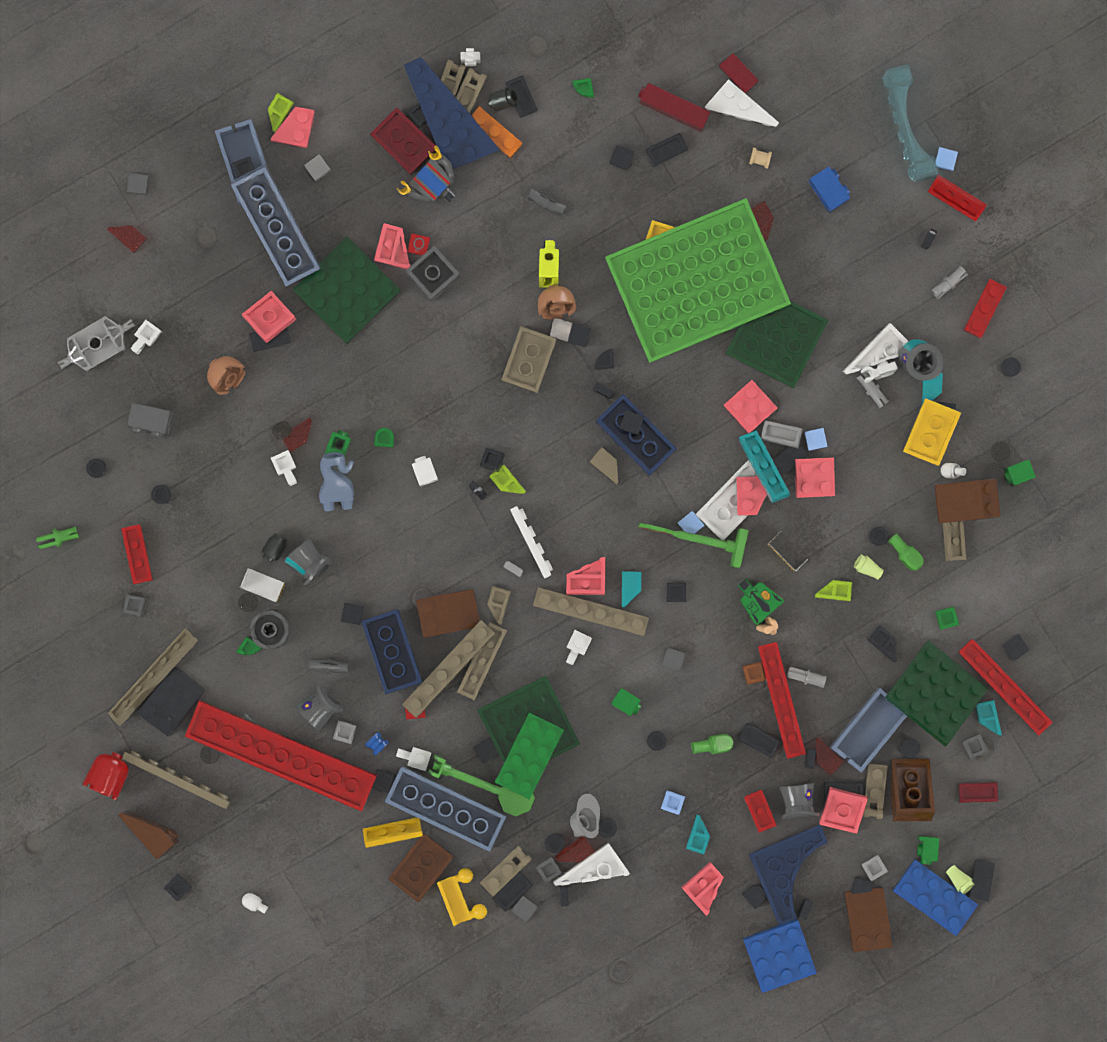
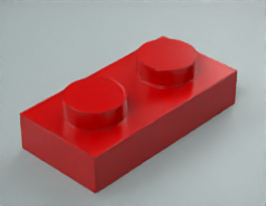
(760, 811)

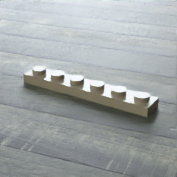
(591, 611)
(448, 668)
(152, 677)
(184, 782)

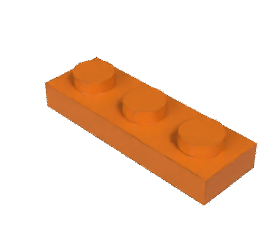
(500, 136)

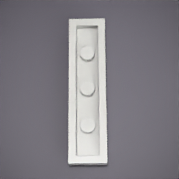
(528, 534)

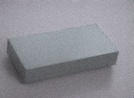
(781, 434)

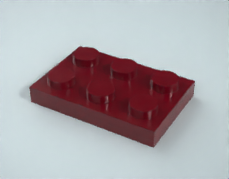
(403, 141)

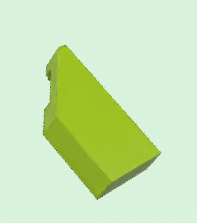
(279, 110)
(506, 481)
(836, 590)

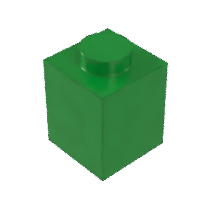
(1019, 473)
(626, 702)

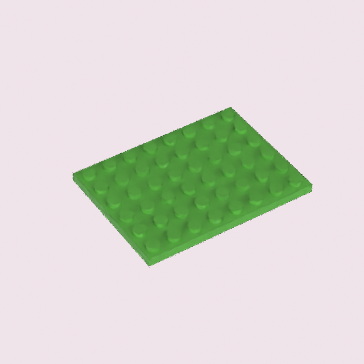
(697, 280)

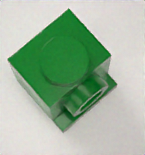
(336, 437)
(928, 849)

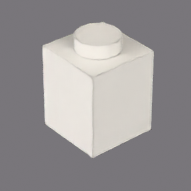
(424, 471)

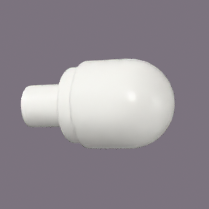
(952, 470)
(253, 903)

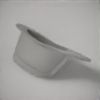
(586, 817)

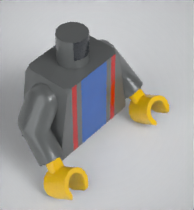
(432, 180)

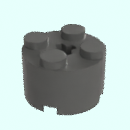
(259, 632)

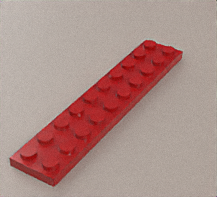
(280, 755)

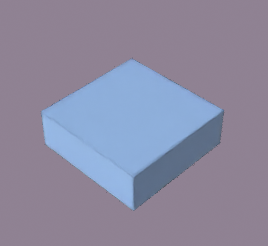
(946, 159)
(815, 439)
(690, 523)
(672, 802)

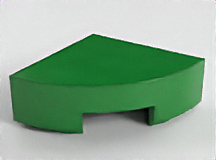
(584, 87)
(248, 647)

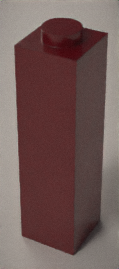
(673, 107)

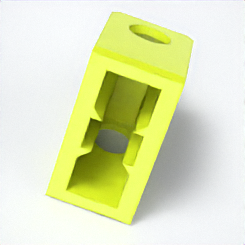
(548, 264)

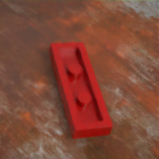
(957, 198)
(985, 308)
(137, 554)

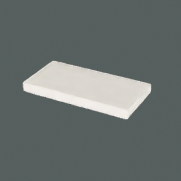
(721, 510)

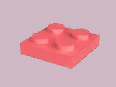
(268, 316)
(750, 406)
(814, 477)
(843, 810)

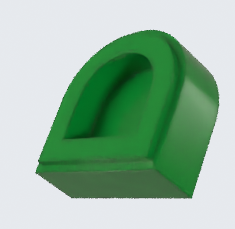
(384, 438)

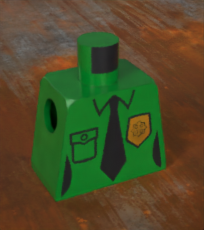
(758, 600)

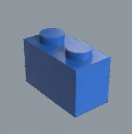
(829, 189)

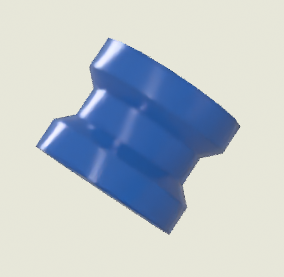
(376, 743)

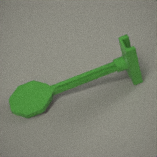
(736, 547)
(510, 801)

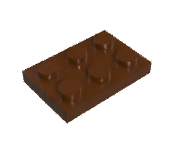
(421, 867)

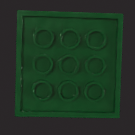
(346, 290)
(779, 342)
(936, 693)
(507, 715)

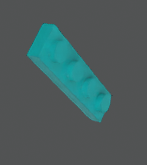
(764, 466)

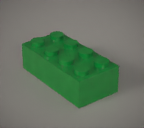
(529, 755)

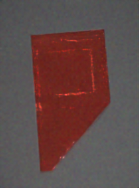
(763, 218)
(128, 236)
(298, 435)
(826, 757)
(576, 851)

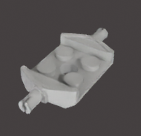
(111, 339)

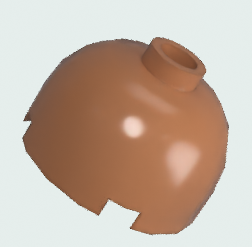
(555, 302)
(224, 374)

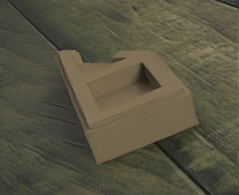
(606, 464)
(498, 602)

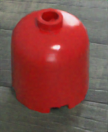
(107, 775)

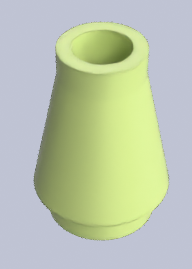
(868, 567)
(960, 880)

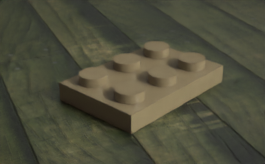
(529, 359)

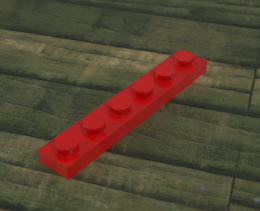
(1005, 687)
(781, 700)

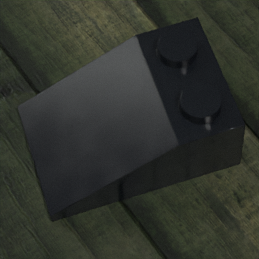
(171, 701)

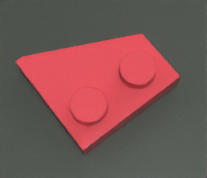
(295, 128)
(392, 247)
(749, 495)
(587, 580)
(703, 887)

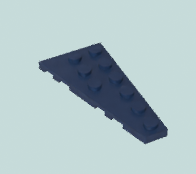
(450, 123)

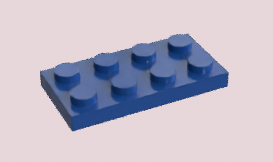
(935, 897)

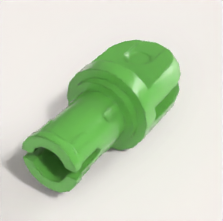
(60, 536)
(907, 554)
(714, 744)

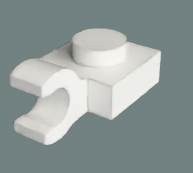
(470, 57)
(146, 335)
(882, 370)
(284, 465)
(578, 644)
(417, 758)

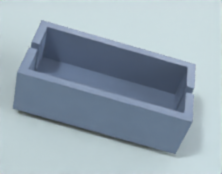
(239, 146)
(868, 730)

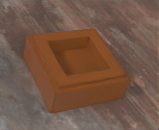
(754, 673)

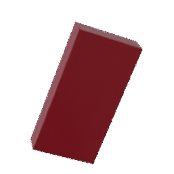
(738, 73)
(978, 792)

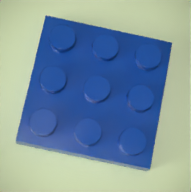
(779, 955)

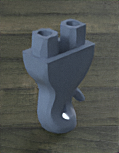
(335, 485)

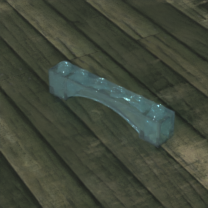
(921, 164)

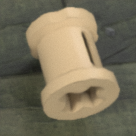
(760, 158)

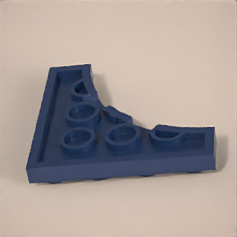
(779, 865)

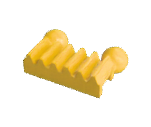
(455, 900)

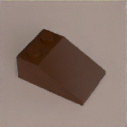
(967, 501)
(448, 613)
(911, 790)
(154, 836)
(868, 920)

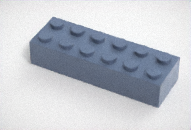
(275, 225)
(445, 808)

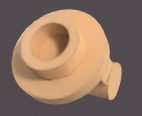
(770, 626)

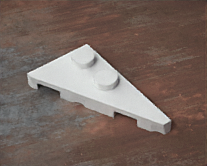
(734, 102)
(881, 348)
(601, 864)

